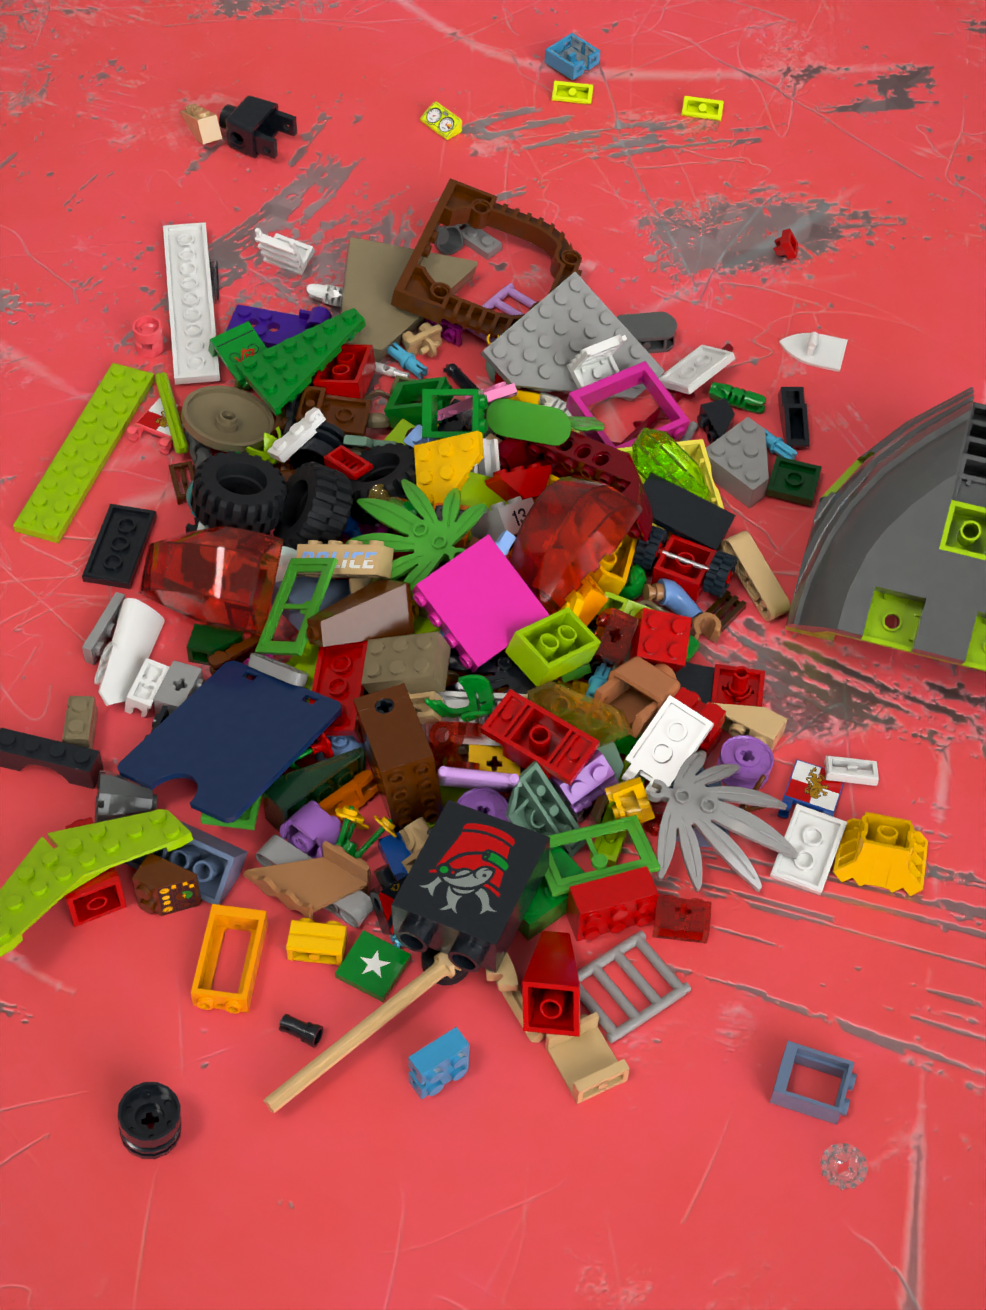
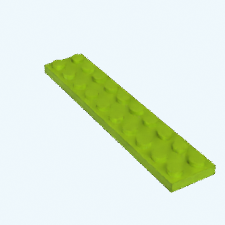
(84, 453)

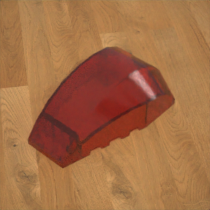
(569, 535)
(215, 576)

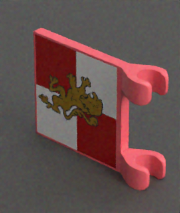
(155, 422)

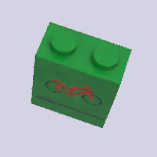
(234, 347)

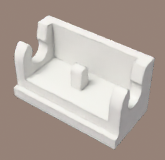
(145, 686)

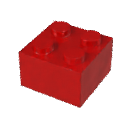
(661, 638)

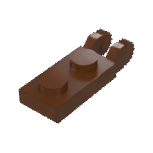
(236, 652)

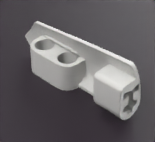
(130, 646)

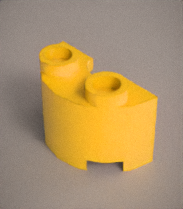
(630, 800)

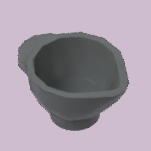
(449, 240)

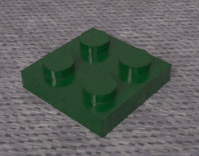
(793, 481)

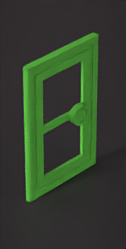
(309, 608)
(560, 886)

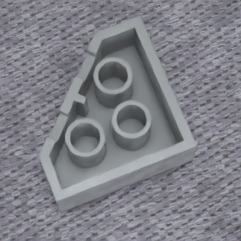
(741, 462)

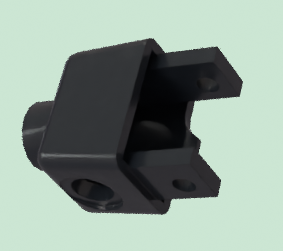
(254, 126)

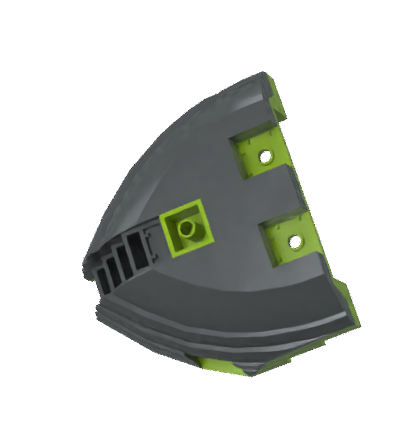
(905, 542)

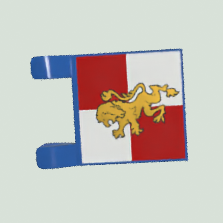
(811, 789)

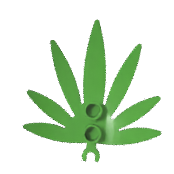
(427, 538)

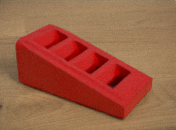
(347, 462)

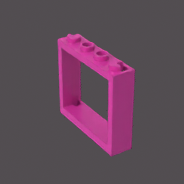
(618, 382)

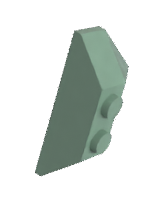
(539, 807)

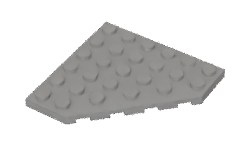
(553, 332)

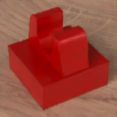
(786, 245)

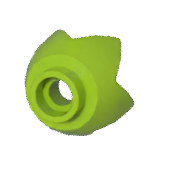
(268, 443)

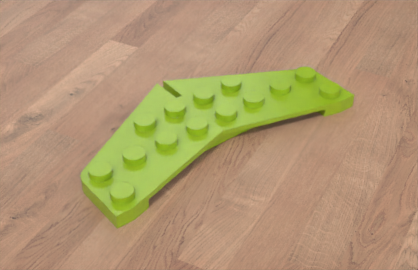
(79, 857)

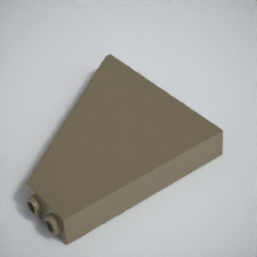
(369, 285)

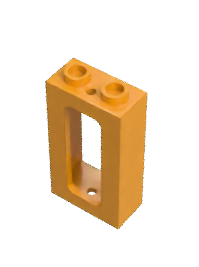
(220, 920)

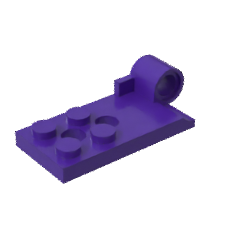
(287, 324)

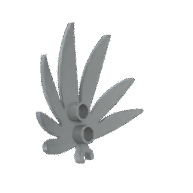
(699, 806)

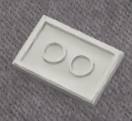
(696, 369)
(816, 841)

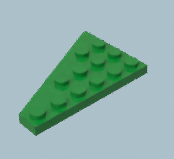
(287, 368)

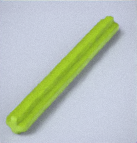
(171, 413)

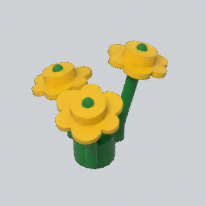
(352, 817)

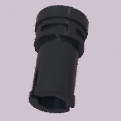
(307, 1032)

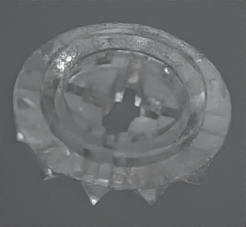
(841, 1153)

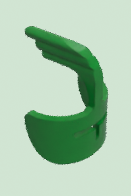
(472, 684)

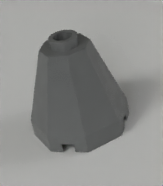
(121, 797)

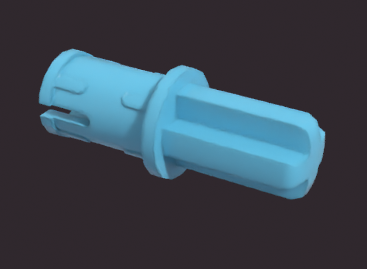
(777, 446)
(598, 679)

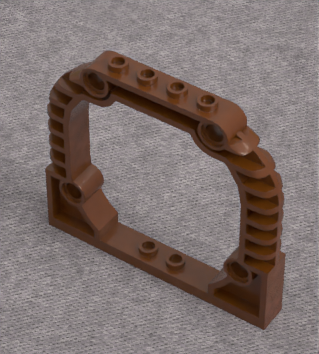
(462, 205)

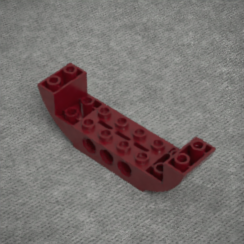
(585, 459)

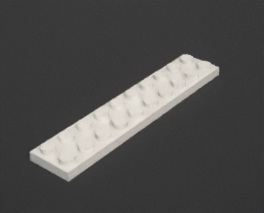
(190, 303)

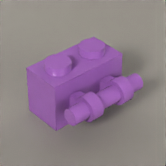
(588, 784)

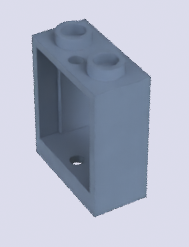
(821, 1062)

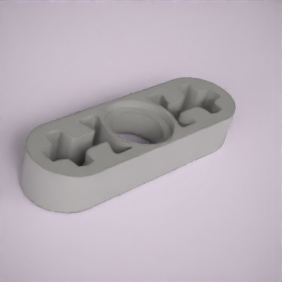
(278, 669)

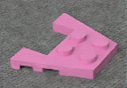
(497, 391)

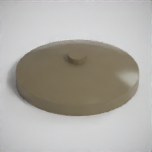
(226, 418)

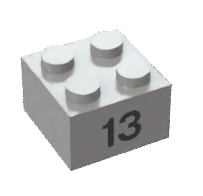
(502, 518)

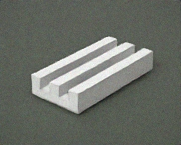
(851, 770)

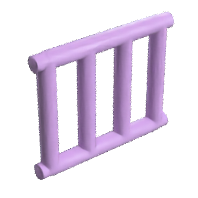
(496, 301)
(476, 778)

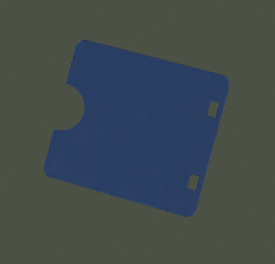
(231, 739)

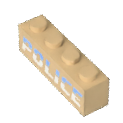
(354, 558)

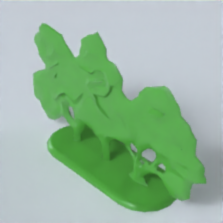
(536, 422)

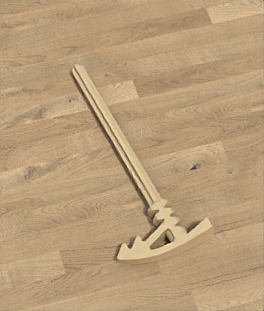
(442, 967)

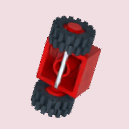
(685, 563)

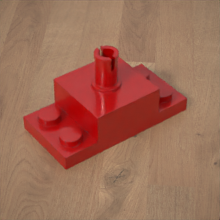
(539, 736)

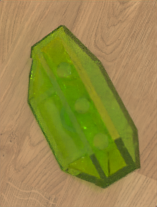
(661, 455)

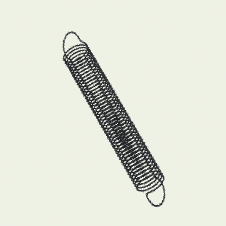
(213, 282)

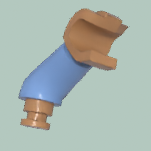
(676, 599)

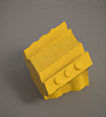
(882, 853)

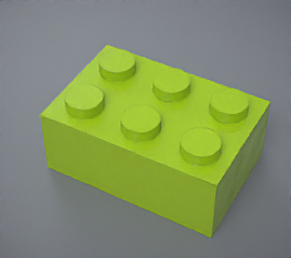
(552, 646)

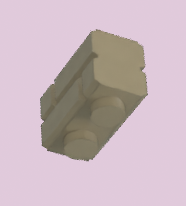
(80, 721)

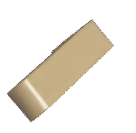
(756, 576)

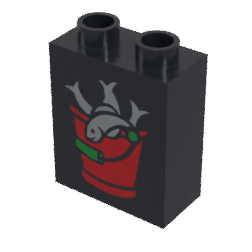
(470, 887)

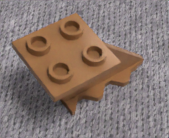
(313, 882)

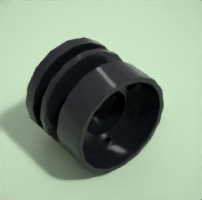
(322, 443)
(144, 1105)

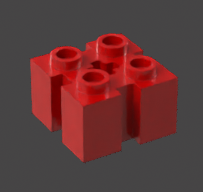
(710, 711)

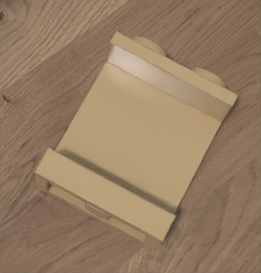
(586, 1060)

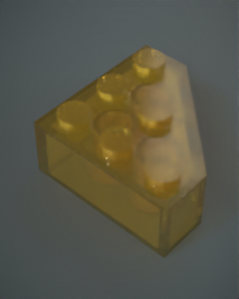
(583, 711)

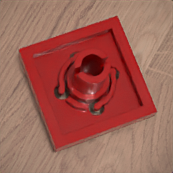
(737, 683)

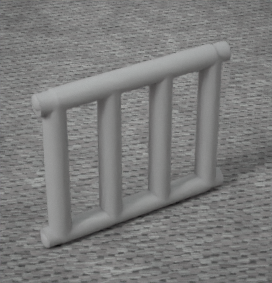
(657, 1003)

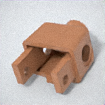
(639, 691)

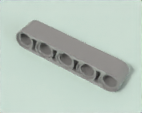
(351, 909)

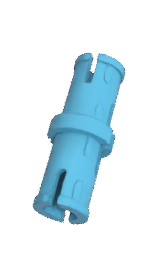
(407, 360)

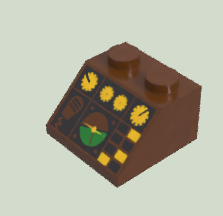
(165, 886)

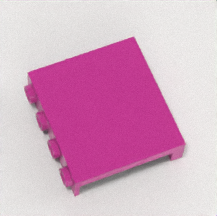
(478, 602)

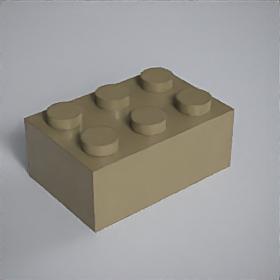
(413, 659)

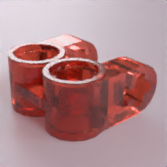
(451, 746)

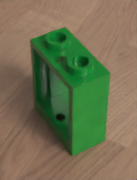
(406, 392)
(430, 411)

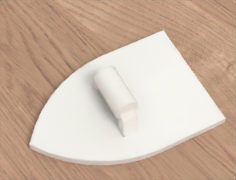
(816, 349)

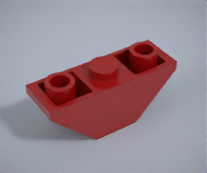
(520, 481)

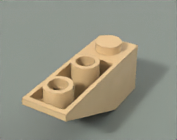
(202, 123)
(755, 722)

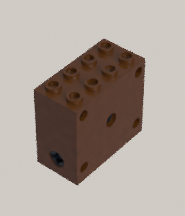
(399, 756)

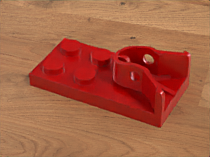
(340, 677)

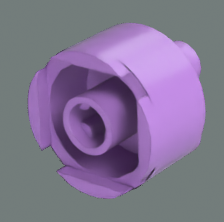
(310, 829)

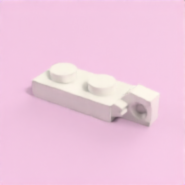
(297, 435)

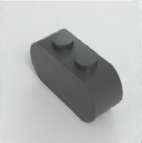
(653, 330)

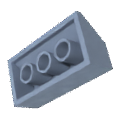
(212, 859)

